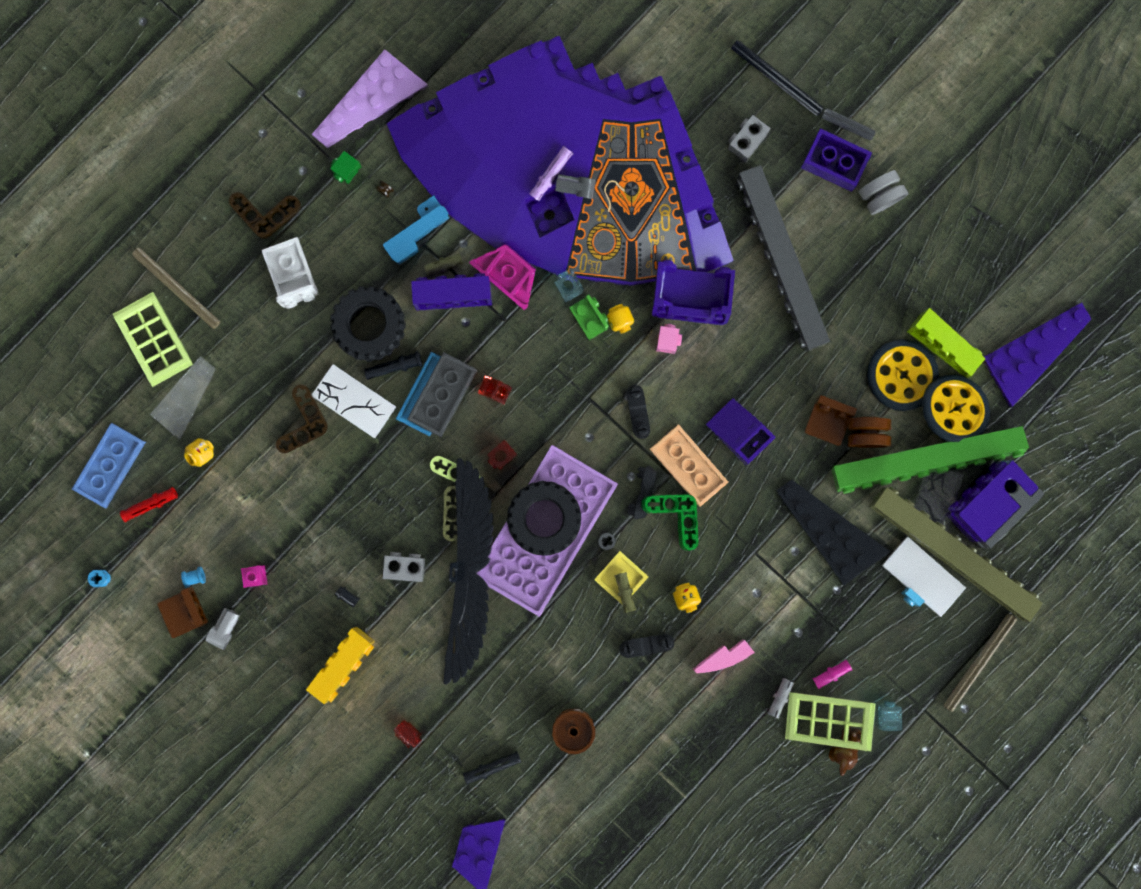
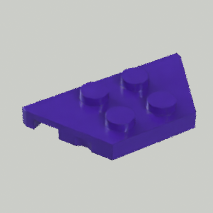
(478, 851)

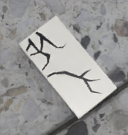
(353, 401)

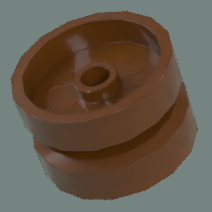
(869, 432)
(569, 741)

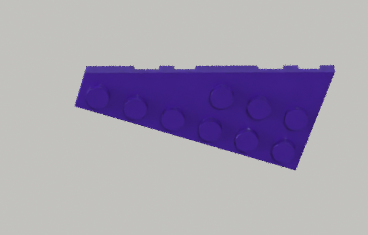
(1027, 357)

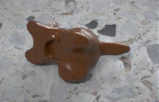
(846, 757)

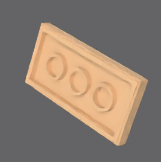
(688, 465)

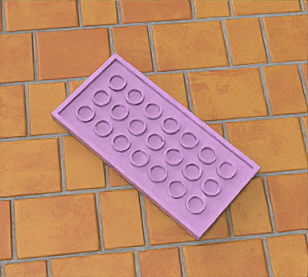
(532, 577)

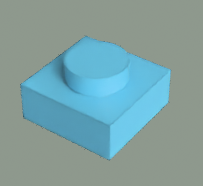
(912, 597)

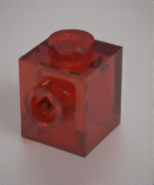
(494, 390)

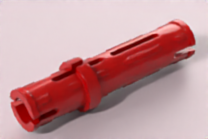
(156, 500)

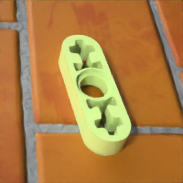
(440, 471)

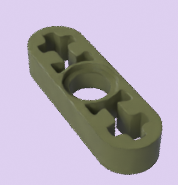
(445, 518)

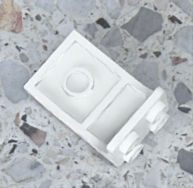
(290, 273)

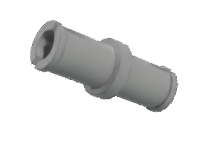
(780, 698)

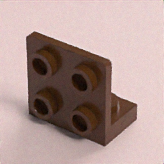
(829, 420)
(182, 612)

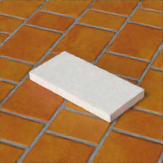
(924, 576)

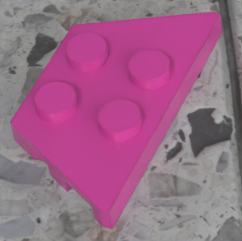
(508, 273)

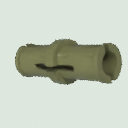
(443, 264)
(625, 592)

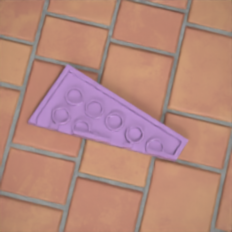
(375, 93)

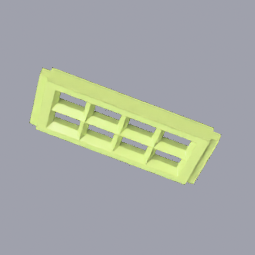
(169, 370)
(867, 722)

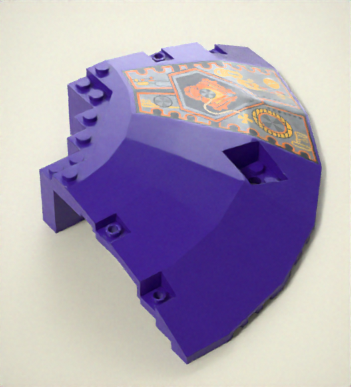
(498, 136)

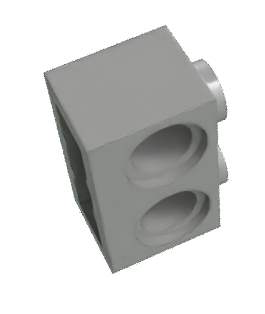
(751, 140)
(403, 572)

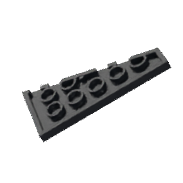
(838, 541)

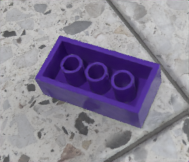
(451, 292)

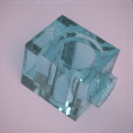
(566, 293)
(890, 717)

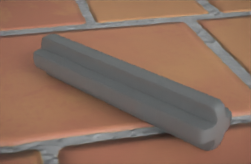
(848, 124)

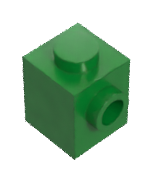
(345, 167)

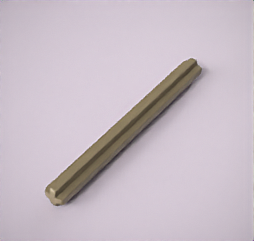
(176, 288)
(980, 662)

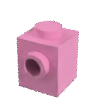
(668, 339)

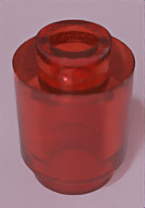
(408, 734)

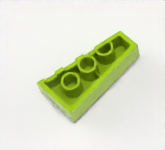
(946, 343)

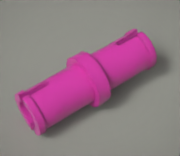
(832, 674)

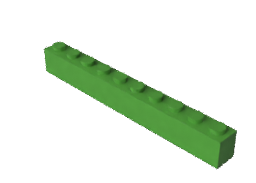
(930, 459)

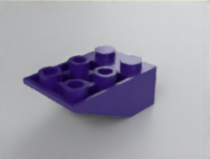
(740, 431)

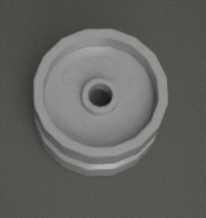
(882, 192)

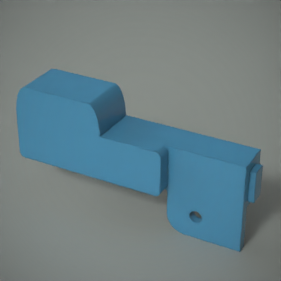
(404, 244)

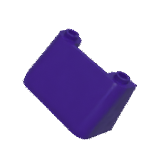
(693, 294)

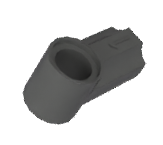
(580, 186)

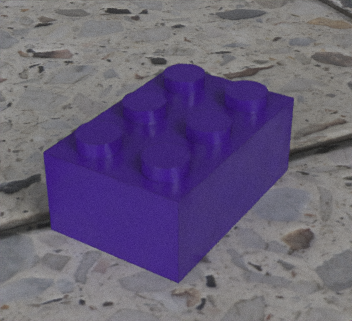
(836, 160)

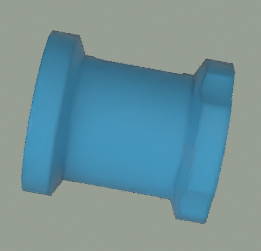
(193, 577)
(96, 583)

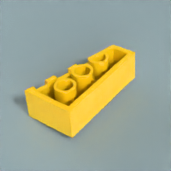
(340, 665)

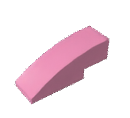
(724, 658)

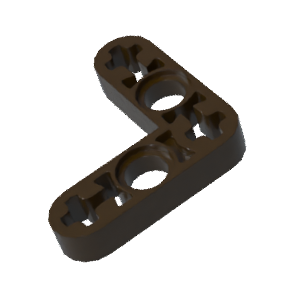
(262, 220)
(310, 420)

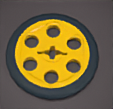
(878, 382)
(976, 397)

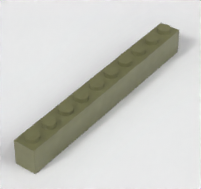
(955, 554)

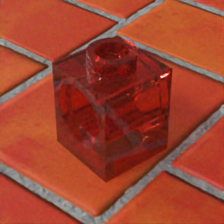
(510, 455)

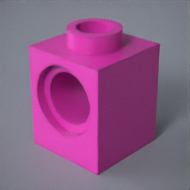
(254, 576)

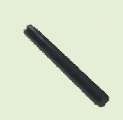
(777, 78)

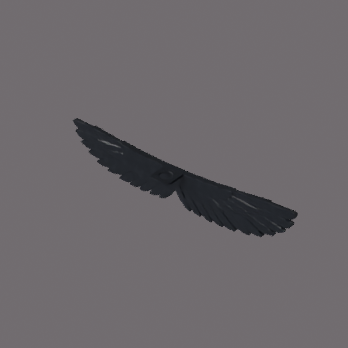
(469, 603)

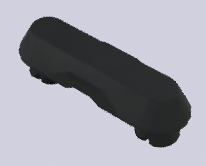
(638, 411)
(648, 478)
(646, 645)

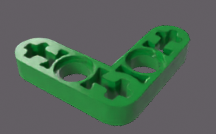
(682, 512)

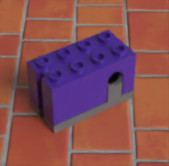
(994, 503)

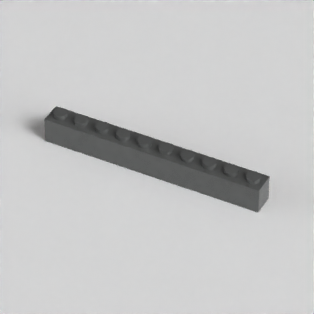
(782, 258)

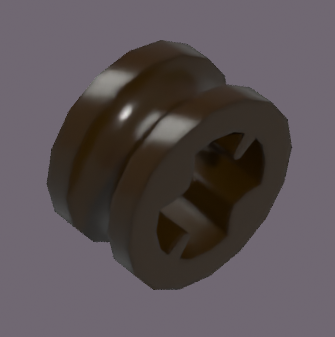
(384, 189)

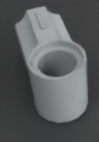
(221, 632)

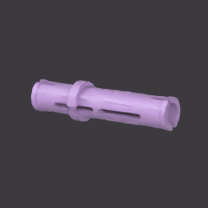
(545, 181)

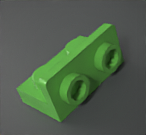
(589, 317)

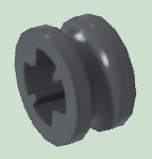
(605, 535)

